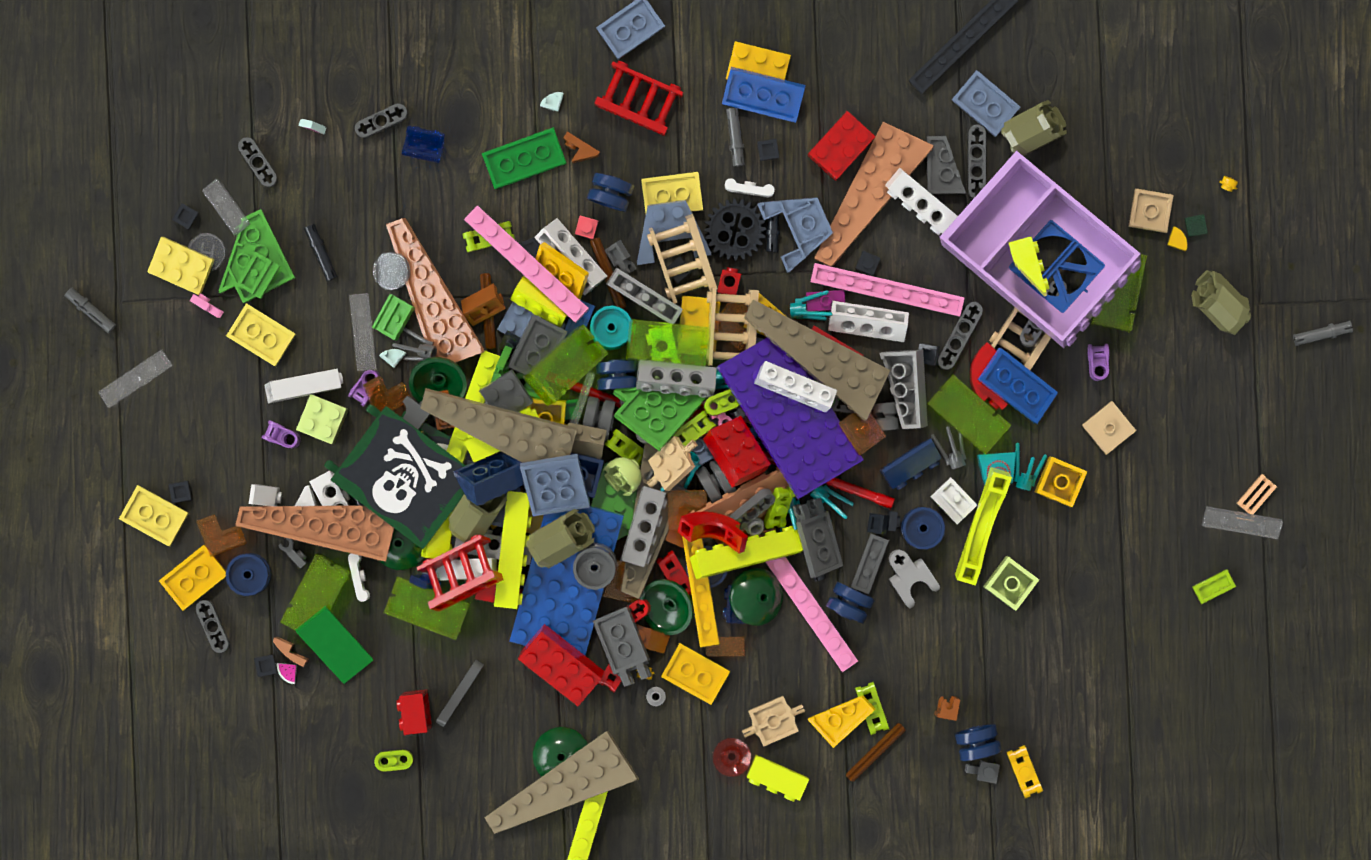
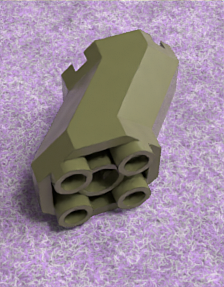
(1034, 128)
(1221, 302)
(473, 520)
(561, 538)

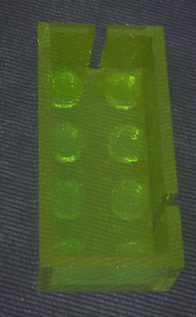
(1116, 312)
(667, 342)
(565, 365)
(968, 414)
(317, 589)
(412, 606)

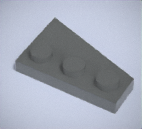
(941, 168)

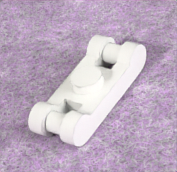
(749, 188)
(358, 577)

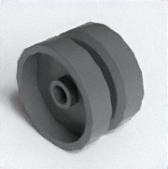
(599, 419)
(714, 482)
(590, 576)

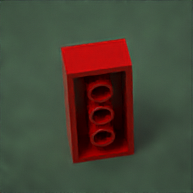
(561, 665)

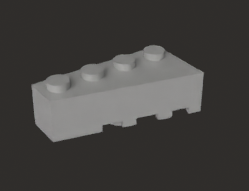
(907, 386)

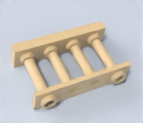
(694, 245)
(747, 337)
(1027, 358)

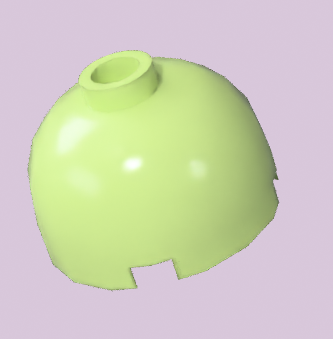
(623, 475)

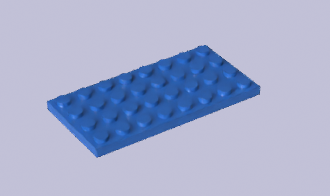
(556, 597)

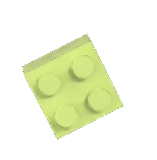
(322, 419)
(1011, 583)

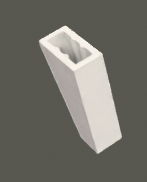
(303, 385)

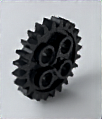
(752, 233)

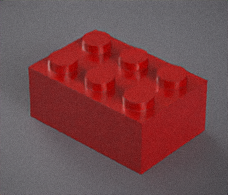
(841, 146)
(736, 451)
(414, 712)

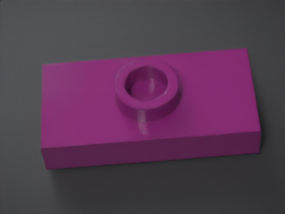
(824, 302)

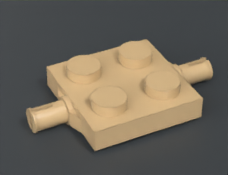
(671, 463)
(773, 720)

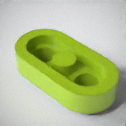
(722, 403)
(394, 761)

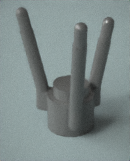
(424, 351)
(955, 459)

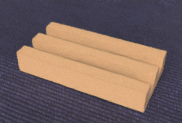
(1256, 495)

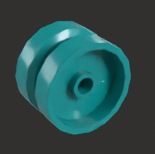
(619, 319)

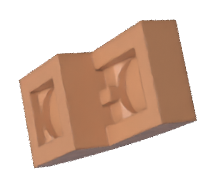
(286, 648)

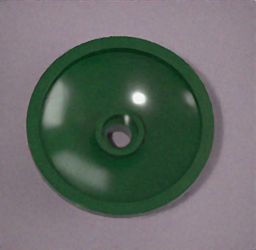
(425, 374)
(402, 556)
(746, 595)
(664, 615)
(554, 742)

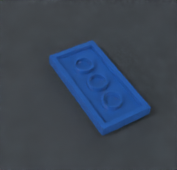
(763, 94)
(1017, 385)

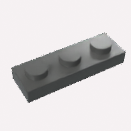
(869, 563)

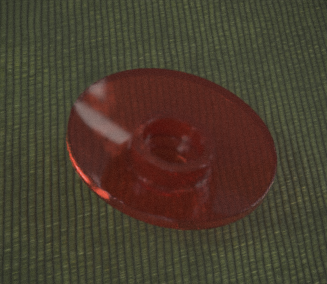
(731, 767)

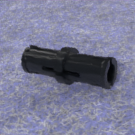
(772, 233)

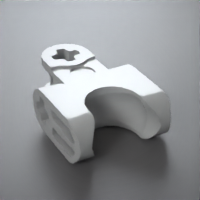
(908, 574)

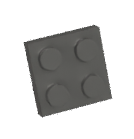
(507, 393)

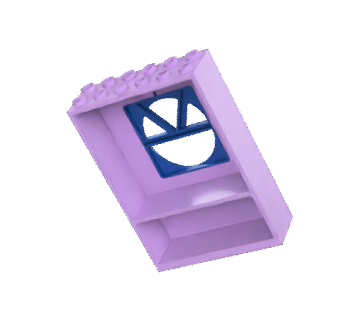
(1029, 204)

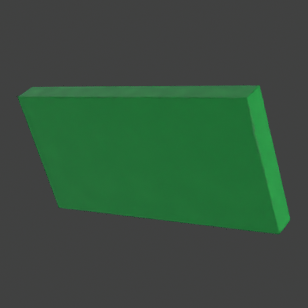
(524, 158)
(334, 644)

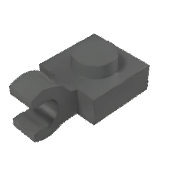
(618, 255)
(297, 556)
(985, 771)

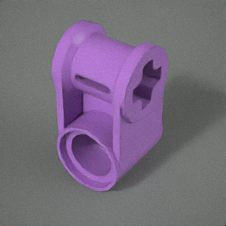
(1098, 360)
(358, 387)
(278, 434)

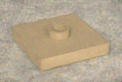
(1150, 210)
(1108, 427)

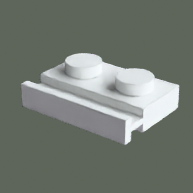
(953, 500)

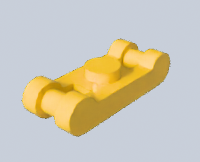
(1024, 771)

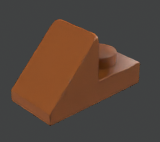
(585, 151)
(653, 639)

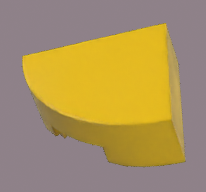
(1177, 239)

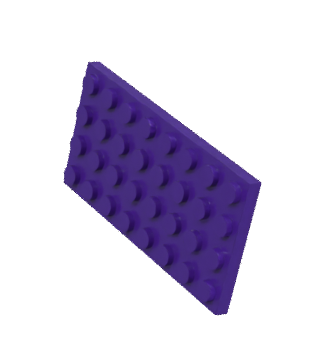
(799, 438)

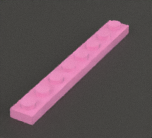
(526, 264)
(887, 289)
(812, 613)

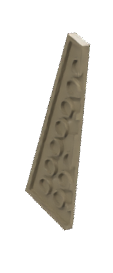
(828, 362)
(506, 430)
(635, 576)
(583, 775)

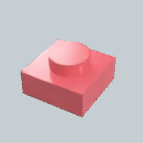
(586, 227)

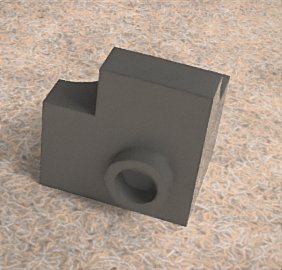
(414, 414)

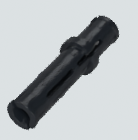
(320, 252)

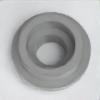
(755, 527)
(651, 691)

